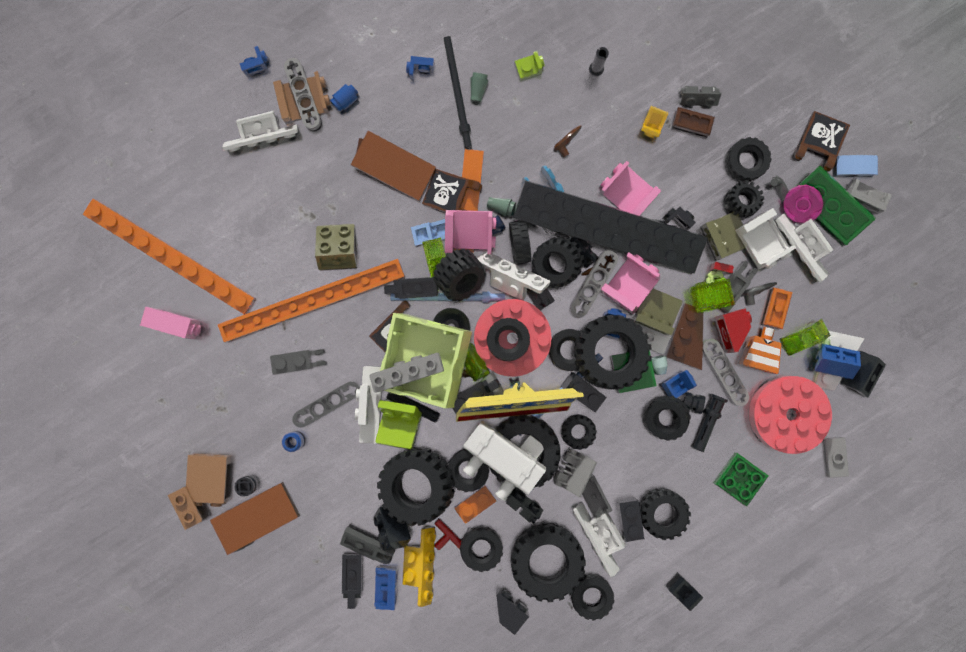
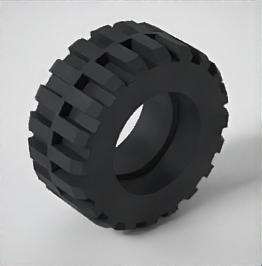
(637, 345)
(543, 433)
(395, 498)
(557, 587)

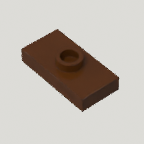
(693, 121)

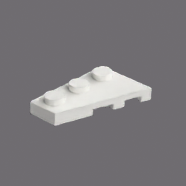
(836, 339)

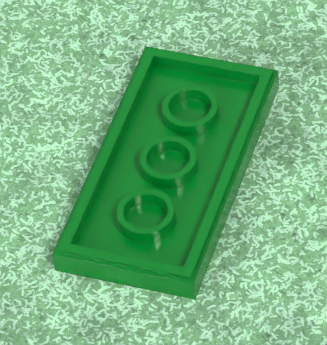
(840, 210)

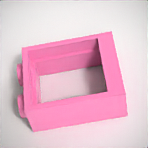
(170, 323)

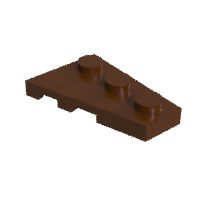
(687, 338)

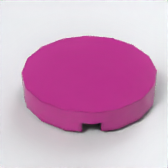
(803, 203)

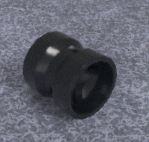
(694, 402)
(248, 482)

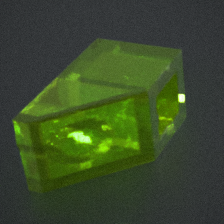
(434, 253)
(806, 337)

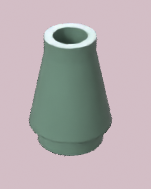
(478, 85)
(502, 206)

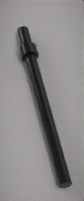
(464, 127)

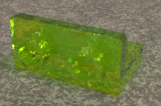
(475, 365)

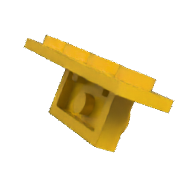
(419, 566)

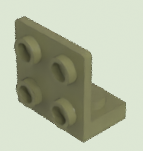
(723, 236)
(335, 247)
(658, 312)

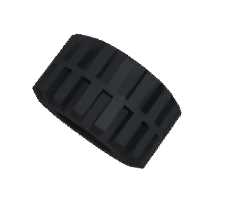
(571, 254)
(459, 275)
(680, 519)

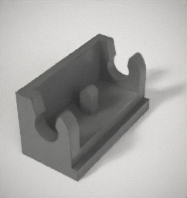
(595, 498)

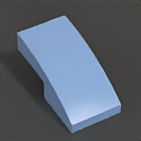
(857, 165)
(428, 231)

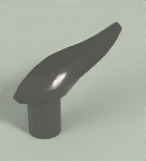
(781, 187)
(749, 293)

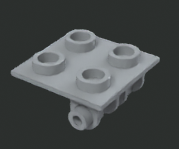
(576, 472)

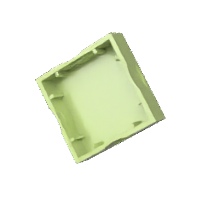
(417, 336)

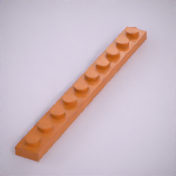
(169, 256)
(311, 300)

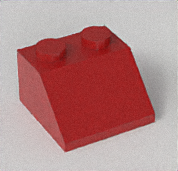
(734, 329)

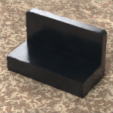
(867, 375)

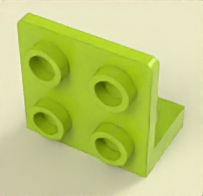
(398, 424)

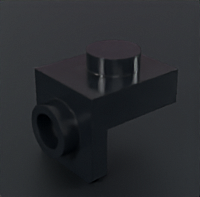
(682, 216)
(685, 593)

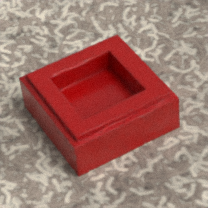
(721, 267)

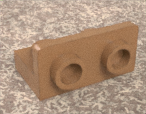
(185, 508)

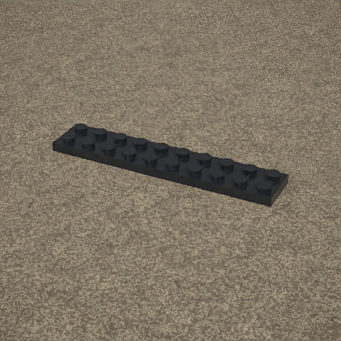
(609, 226)

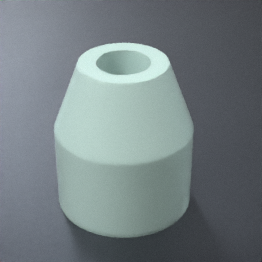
(659, 364)

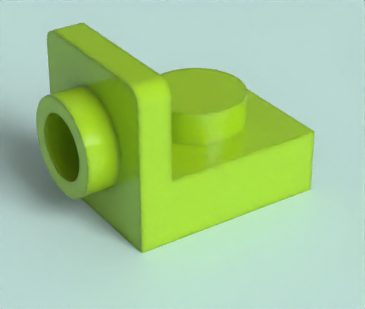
(529, 66)

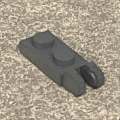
(740, 283)
(295, 361)
(366, 546)

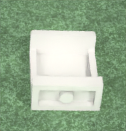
(764, 240)

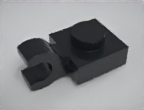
(586, 250)

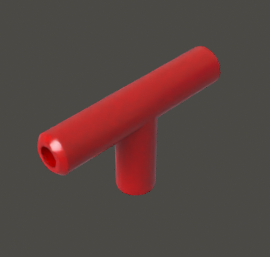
(449, 535)

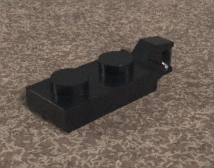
(412, 288)
(479, 389)
(351, 578)

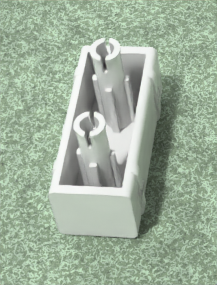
(503, 457)

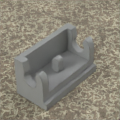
(869, 196)

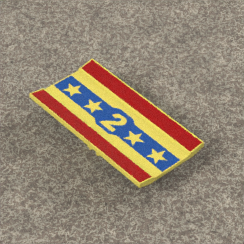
(517, 403)

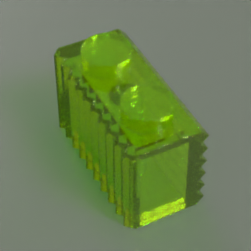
(712, 295)

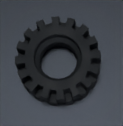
(738, 206)
(590, 432)

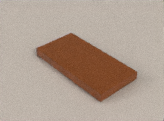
(393, 165)
(253, 519)

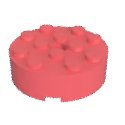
(537, 327)
(810, 414)

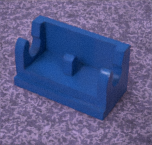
(838, 361)
(385, 588)

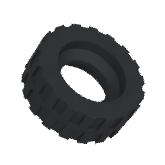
(759, 148)
(520, 242)
(508, 354)
(555, 354)
(658, 428)
(462, 484)
(488, 562)
(605, 605)

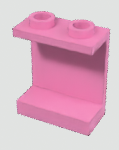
(628, 190)
(469, 230)
(632, 283)

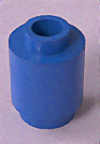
(344, 97)
(287, 441)

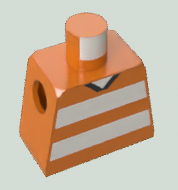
(762, 352)

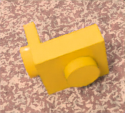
(654, 122)

